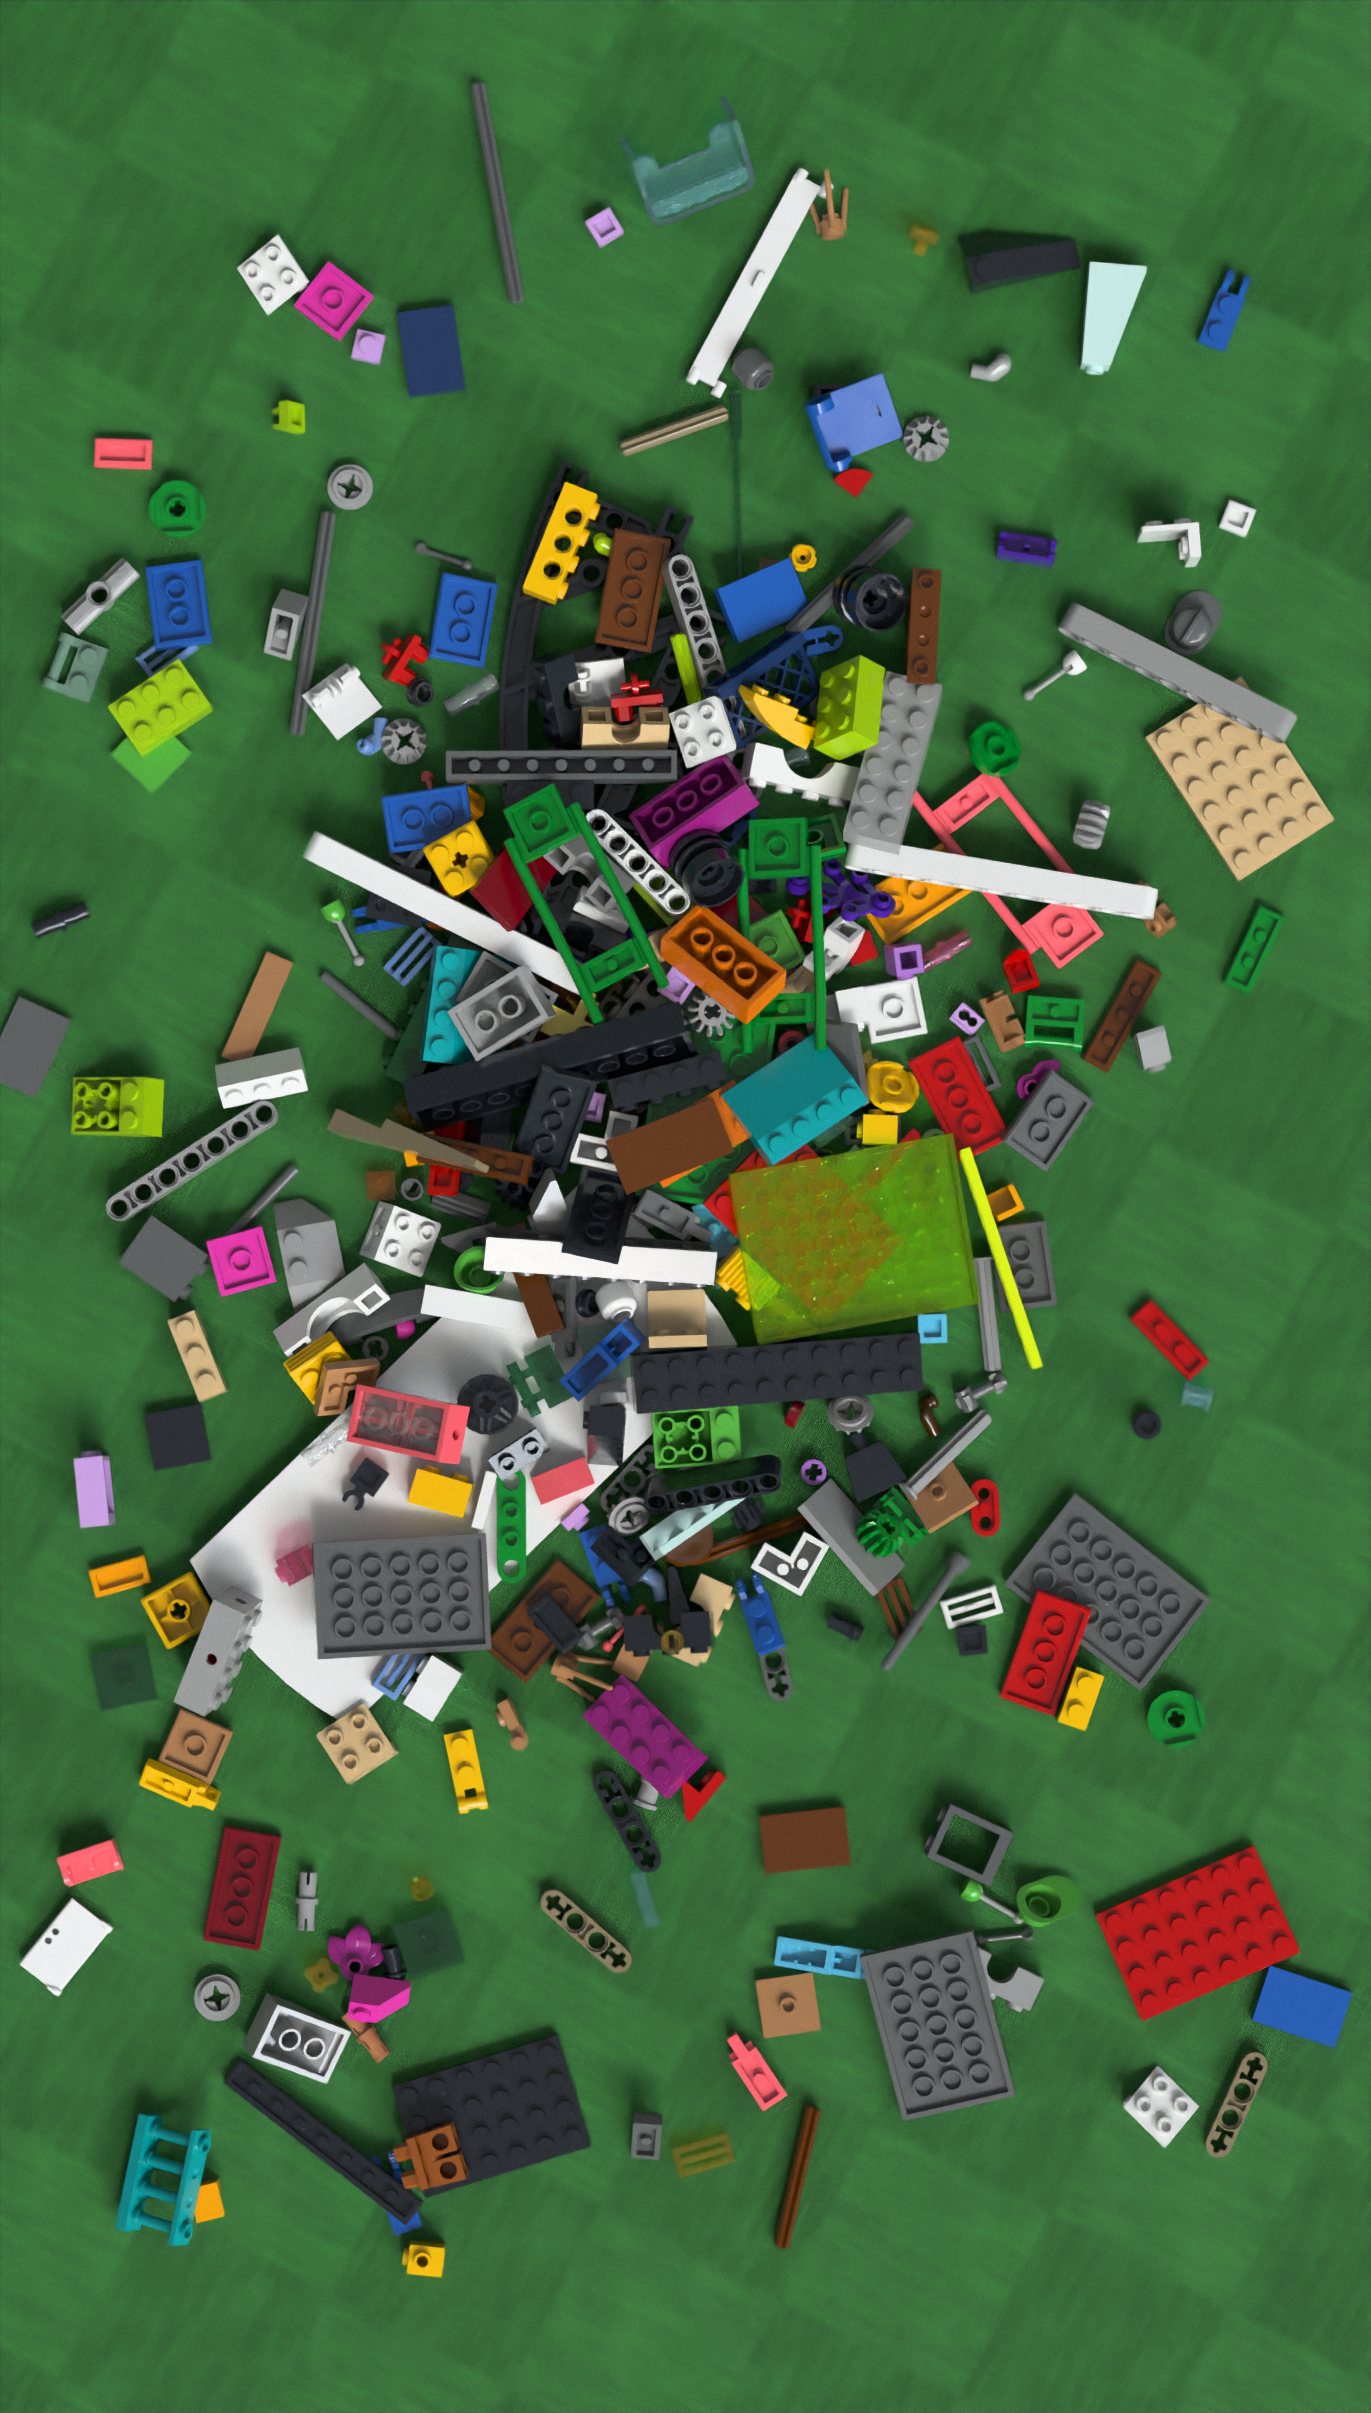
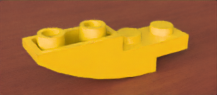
(778, 715)

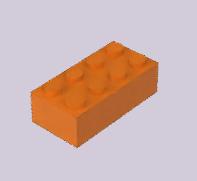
(723, 963)

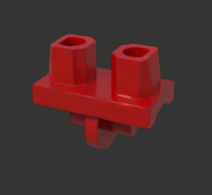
(409, 649)
(624, 701)
(803, 920)

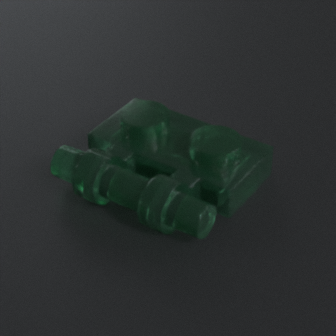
(547, 1373)

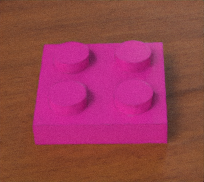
(333, 301)
(241, 1261)

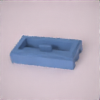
(149, 652)
(396, 974)
(385, 1689)

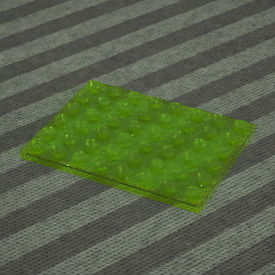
(854, 1238)

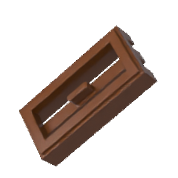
(889, 1586)

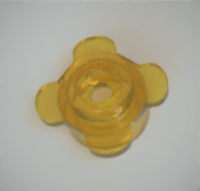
(318, 1983)

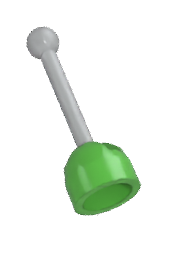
(334, 914)
(973, 1891)

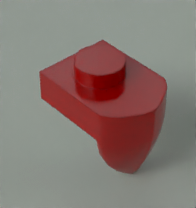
(1020, 971)

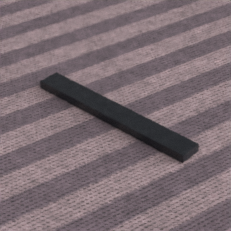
(323, 2141)

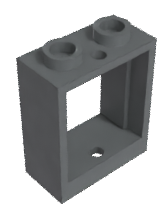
(995, 1856)

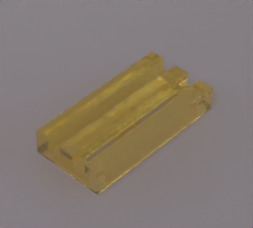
(706, 2166)

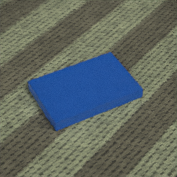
(761, 600)
(178, 605)
(462, 620)
(424, 816)
(1301, 2006)

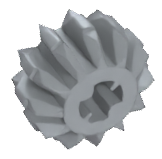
(1091, 824)
(713, 1022)

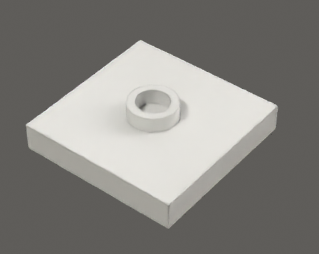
(895, 1010)

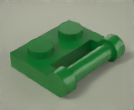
(1054, 1013)

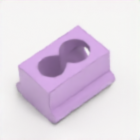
(964, 1024)

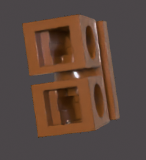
(428, 2158)

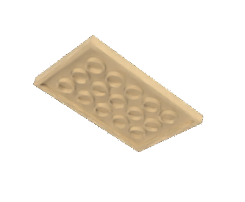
(1239, 787)

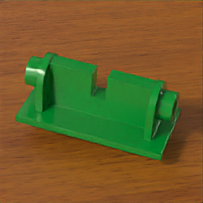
(903, 1512)

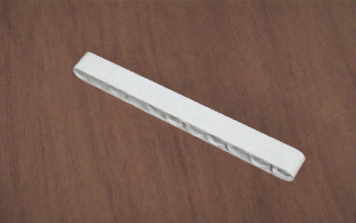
(1006, 880)
(438, 908)

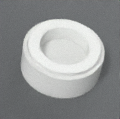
(614, 1398)

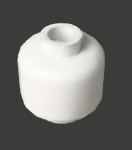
(616, 1301)

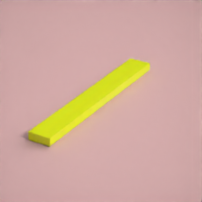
(1000, 1259)

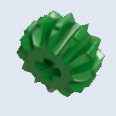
(879, 1533)

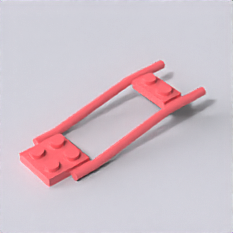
(1055, 928)

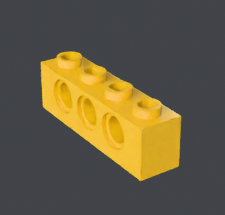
(570, 500)

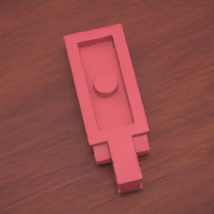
(755, 2072)

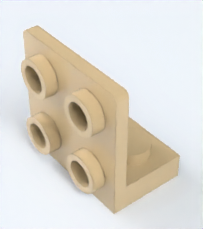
(677, 1319)
(356, 1744)

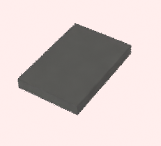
(845, 1044)
(30, 1046)
(1047, 1120)
(1030, 1263)

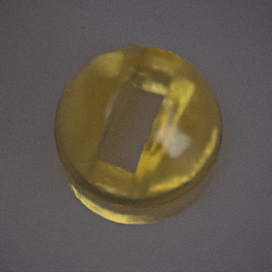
(678, 1641)
(424, 1893)

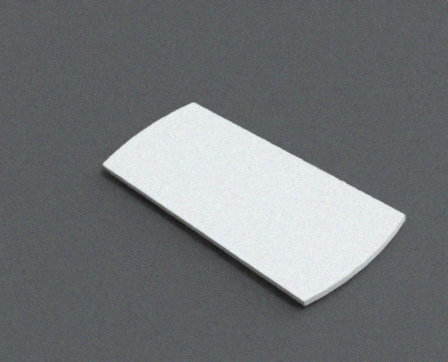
(308, 1505)

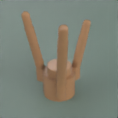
(831, 225)
(566, 1667)

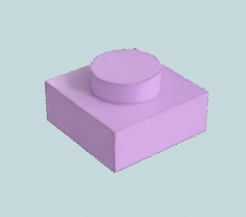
(604, 227)
(368, 347)
(678, 988)
(596, 1108)
(576, 1518)

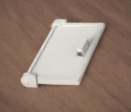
(72, 1938)

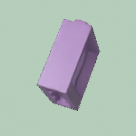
(94, 1489)

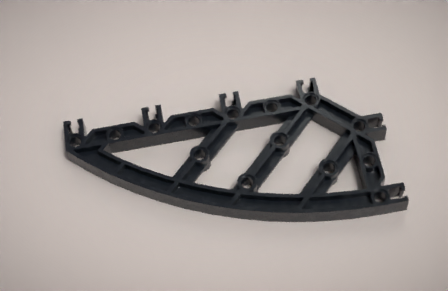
(520, 643)

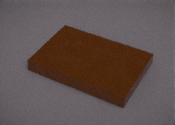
(804, 1840)

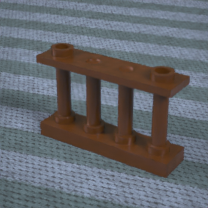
(923, 626)

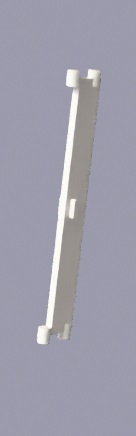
(754, 281)

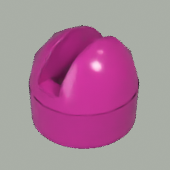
(404, 1329)

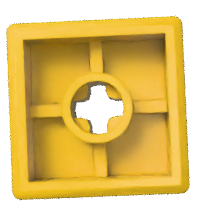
(444, 851)
(307, 1364)
(162, 1603)

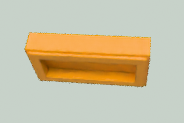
(120, 1576)

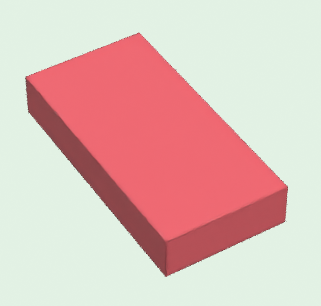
(123, 453)

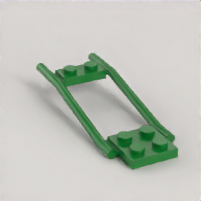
(543, 825)
(778, 851)

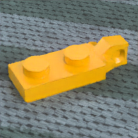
(178, 1785)

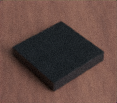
(177, 1437)

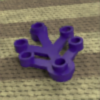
(872, 901)

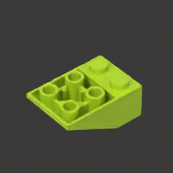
(117, 1106)

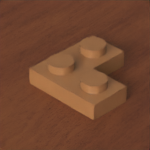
(338, 1379)

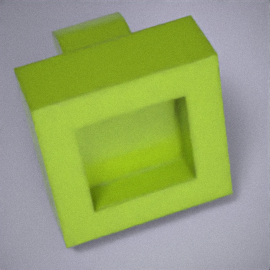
(290, 417)

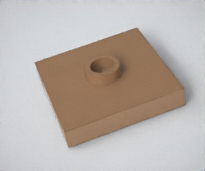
(943, 1499)
(195, 1746)
(788, 2004)

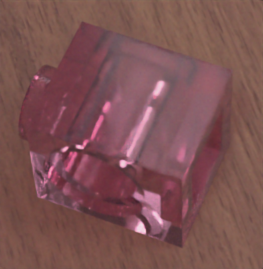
(295, 1565)

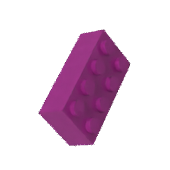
(702, 800)
(645, 1736)

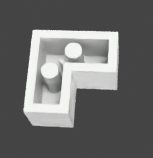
(848, 1006)
(594, 1151)
(794, 1570)
(432, 1687)

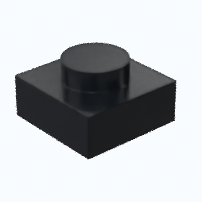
(972, 1640)

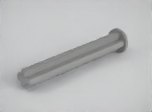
(987, 1314)
(946, 1454)

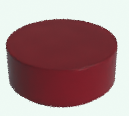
(794, 1414)

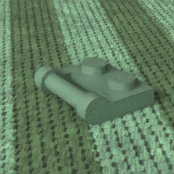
(83, 672)

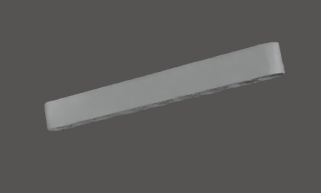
(704, 635)
(1177, 673)

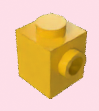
(878, 1128)
(424, 2258)

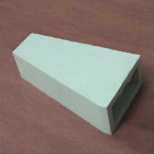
(1108, 304)

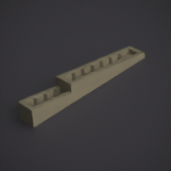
(400, 1139)

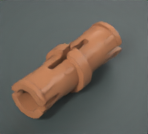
(369, 2038)

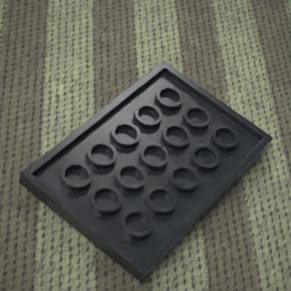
(504, 2107)

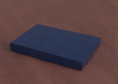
(431, 351)

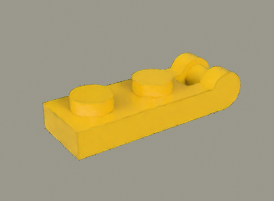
(465, 1770)

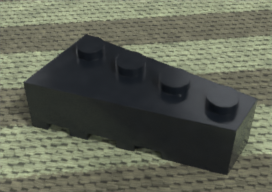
(605, 1434)

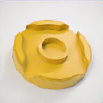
(891, 1087)

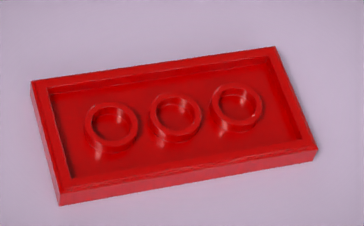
(958, 1097)
(1046, 1652)

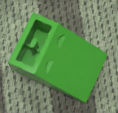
(696, 1437)

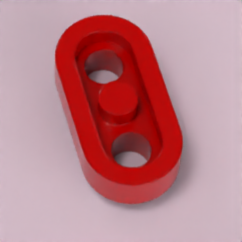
(987, 1507)

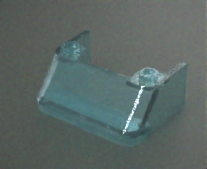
(697, 179)

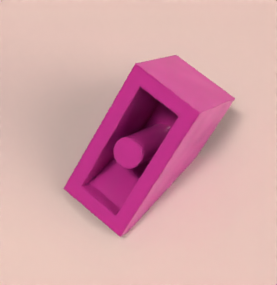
(376, 1997)

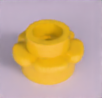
(809, 553)

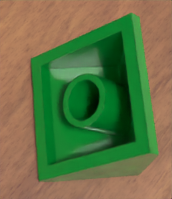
(827, 834)

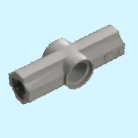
(114, 582)

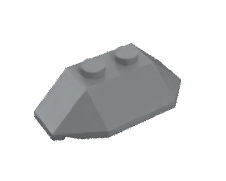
(308, 1251)

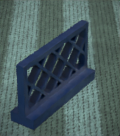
(758, 666)

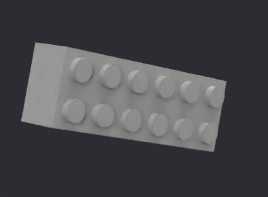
(893, 766)

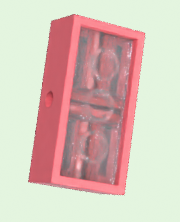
(408, 1424)

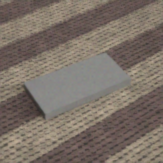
(835, 1521)

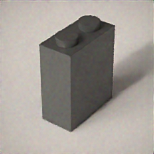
(165, 1259)

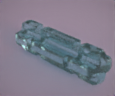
(644, 1899)

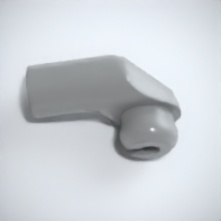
(994, 370)

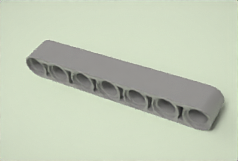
(177, 1162)

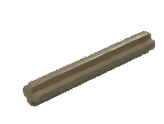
(674, 430)

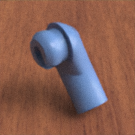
(373, 742)
(657, 1581)

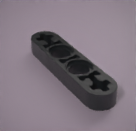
(630, 1819)

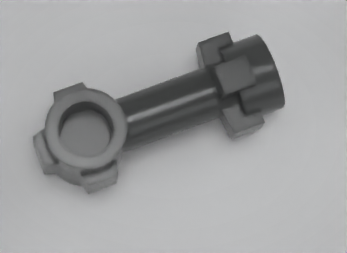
(966, 1397)
(614, 1617)

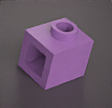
(903, 959)

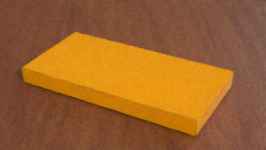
(914, 904)

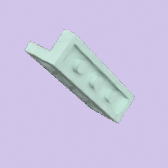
(681, 1526)

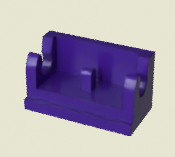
(1026, 549)

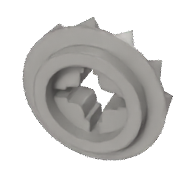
(928, 451)
(344, 475)
(390, 741)
(840, 1407)
(638, 1516)
(209, 2008)

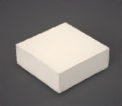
(1237, 518)

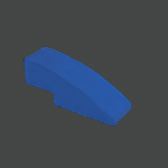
(602, 1359)

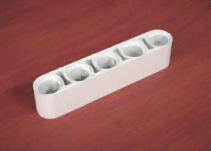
(645, 876)

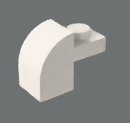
(839, 946)

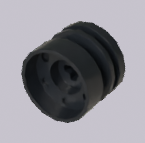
(870, 598)
(706, 868)
(501, 1414)

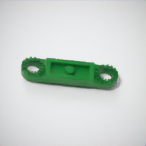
(511, 1527)

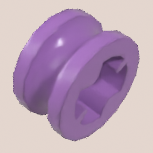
(807, 1465)

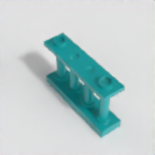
(139, 2172)

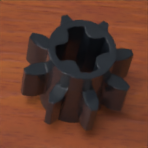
(748, 1514)

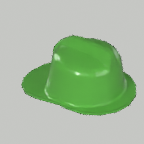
(1047, 1900)

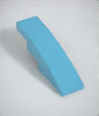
(820, 1957)

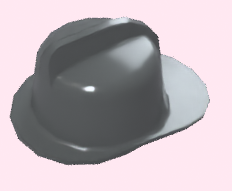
(1193, 623)

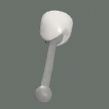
(1071, 664)

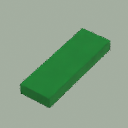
(1253, 950)

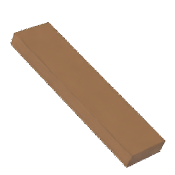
(257, 1008)

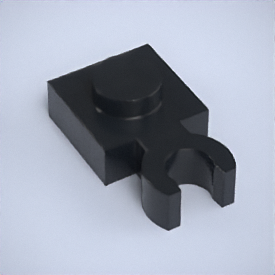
(368, 1480)

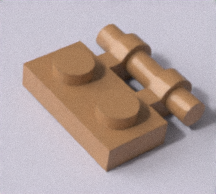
(508, 1716)

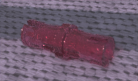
(945, 950)

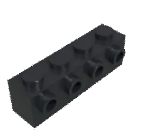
(665, 1080)

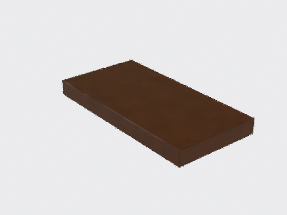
(632, 590)
(669, 1146)
(520, 1641)

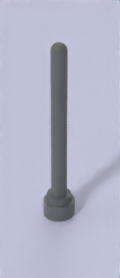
(955, 1566)

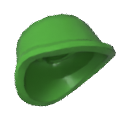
(470, 1273)

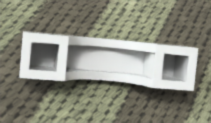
(767, 766)
(357, 1292)

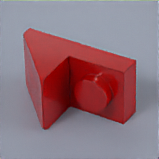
(696, 1799)

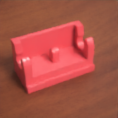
(90, 1862)

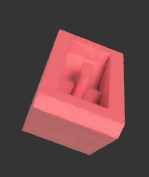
(562, 1480)

